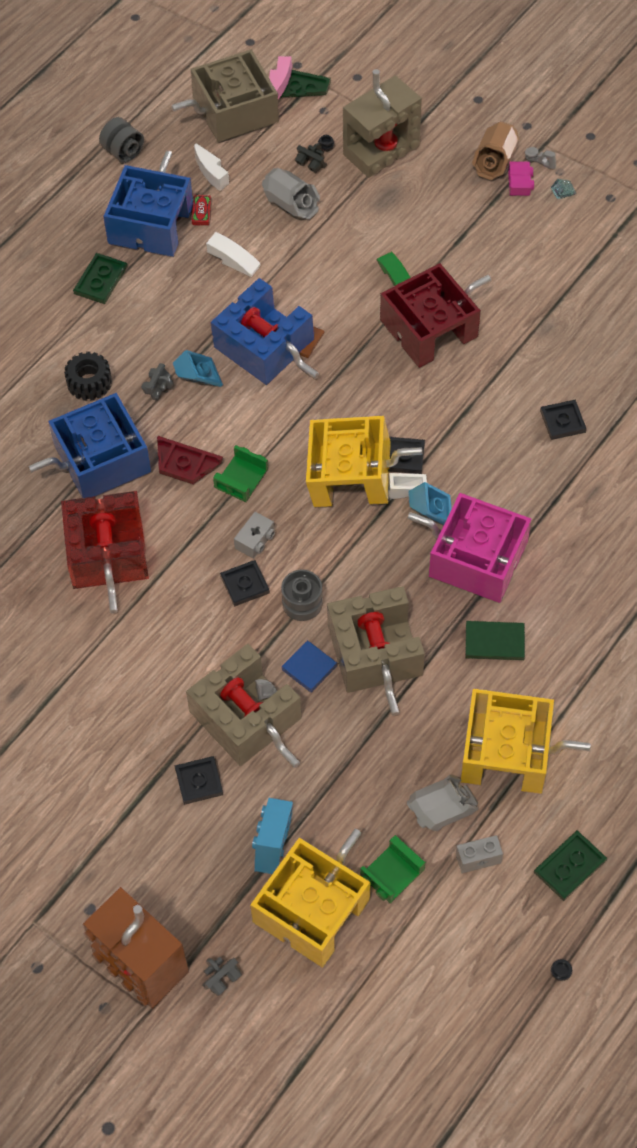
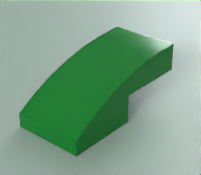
(393, 267)

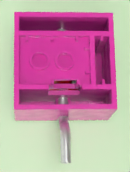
(477, 546)

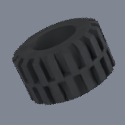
(88, 387)

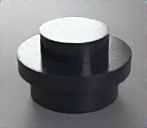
(326, 142)
(561, 970)

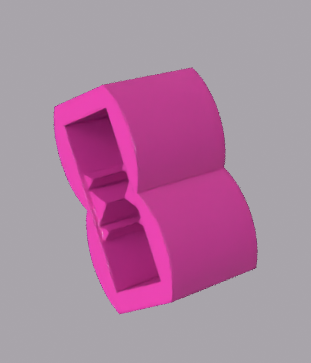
(520, 178)

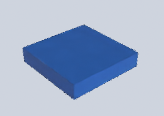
(309, 666)

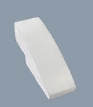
(211, 168)
(232, 254)
(401, 483)

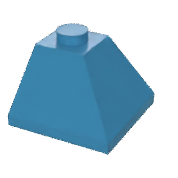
(197, 368)
(430, 502)

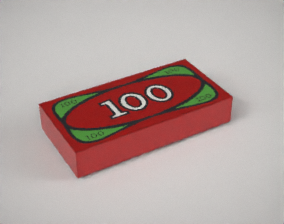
(201, 210)

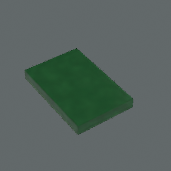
(100, 278)
(495, 640)
(570, 865)

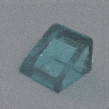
(562, 189)

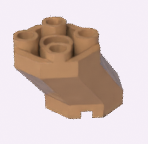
(495, 150)

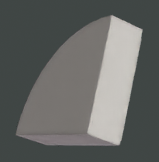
(264, 689)

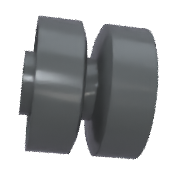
(121, 139)
(302, 595)

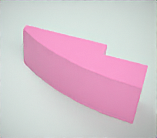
(281, 76)

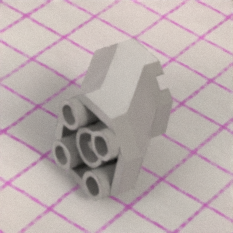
(291, 193)
(442, 803)

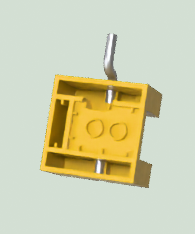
(350, 453)
(511, 736)
(310, 899)

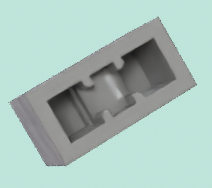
(254, 535)
(479, 854)

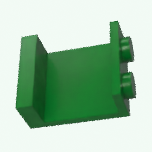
(241, 474)
(393, 870)

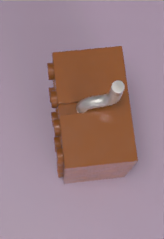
(136, 948)

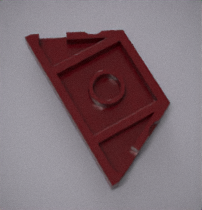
(185, 461)

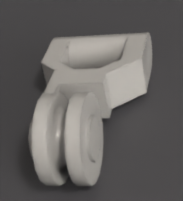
(531, 154)

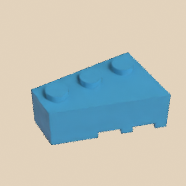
(272, 834)

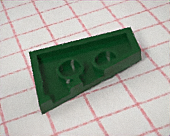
(306, 84)

